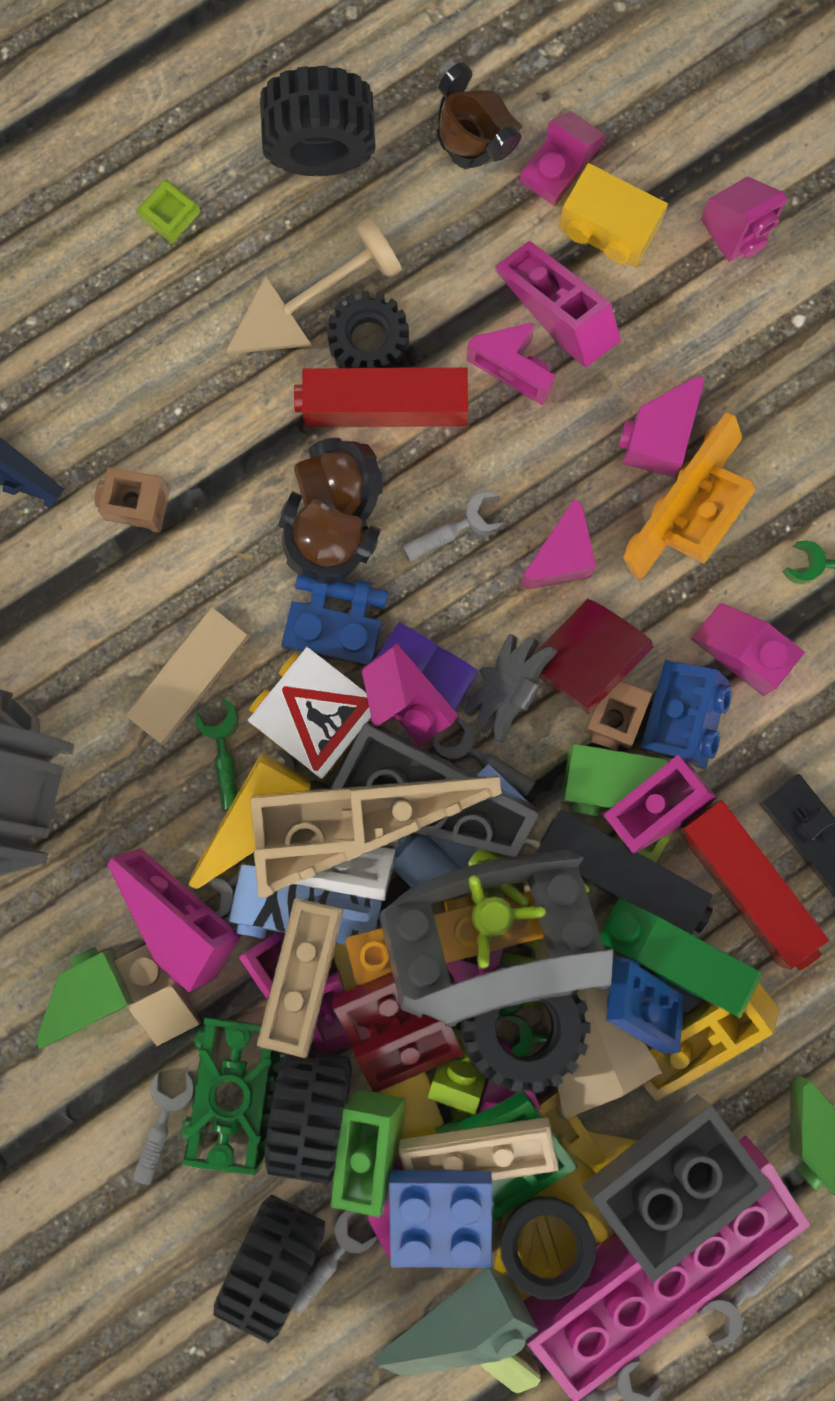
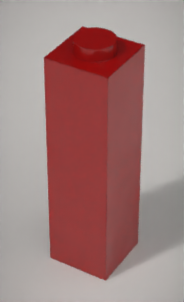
(383, 397)
(754, 887)

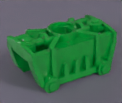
(255, 1110)

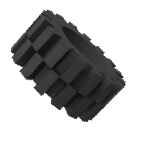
(363, 311)

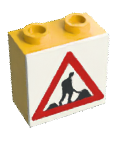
(312, 713)

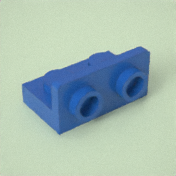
(687, 713)
(645, 1006)

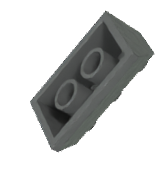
(676, 1187)

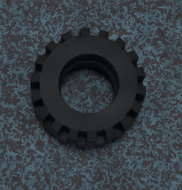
(317, 121)
(541, 1068)
(307, 1116)
(269, 1269)

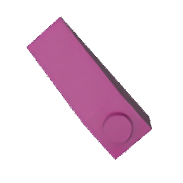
(562, 303)
(175, 923)

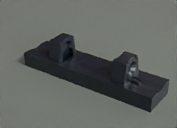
(806, 826)

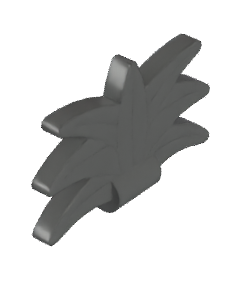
(509, 685)

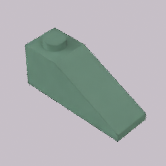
(469, 1328)

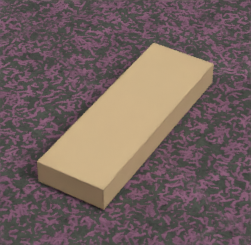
(187, 676)
(300, 978)
(504, 1149)

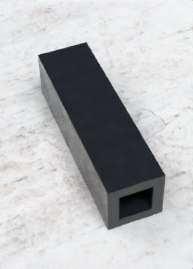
(628, 874)

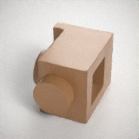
(123, 484)
(630, 704)

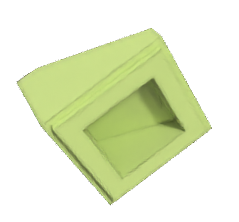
(516, 1372)

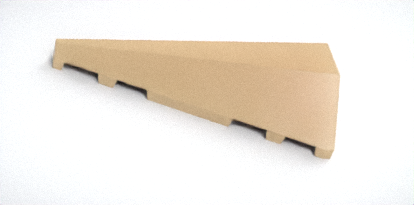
(320, 828)
(612, 1062)

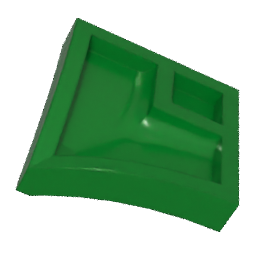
(514, 1191)

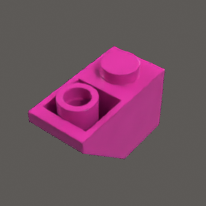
(743, 217)

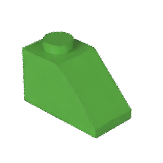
(603, 777)
(83, 996)
(812, 1134)
(367, 1151)

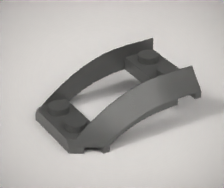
(568, 929)

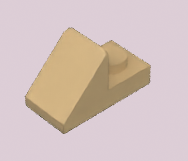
(158, 1001)

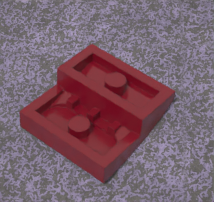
(592, 654)
(388, 1040)

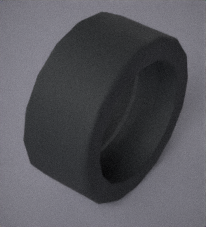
(547, 1287)

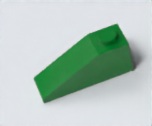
(680, 958)

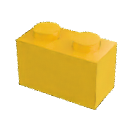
(611, 216)

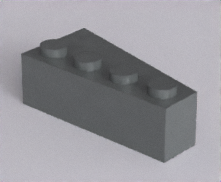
(386, 758)

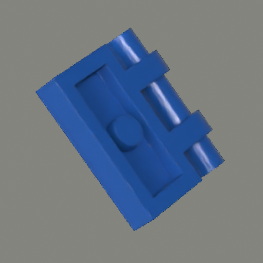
(335, 633)

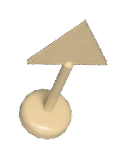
(270, 321)

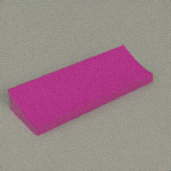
(624, 1313)

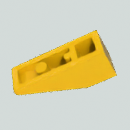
(235, 833)
(711, 1039)

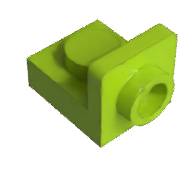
(458, 1083)

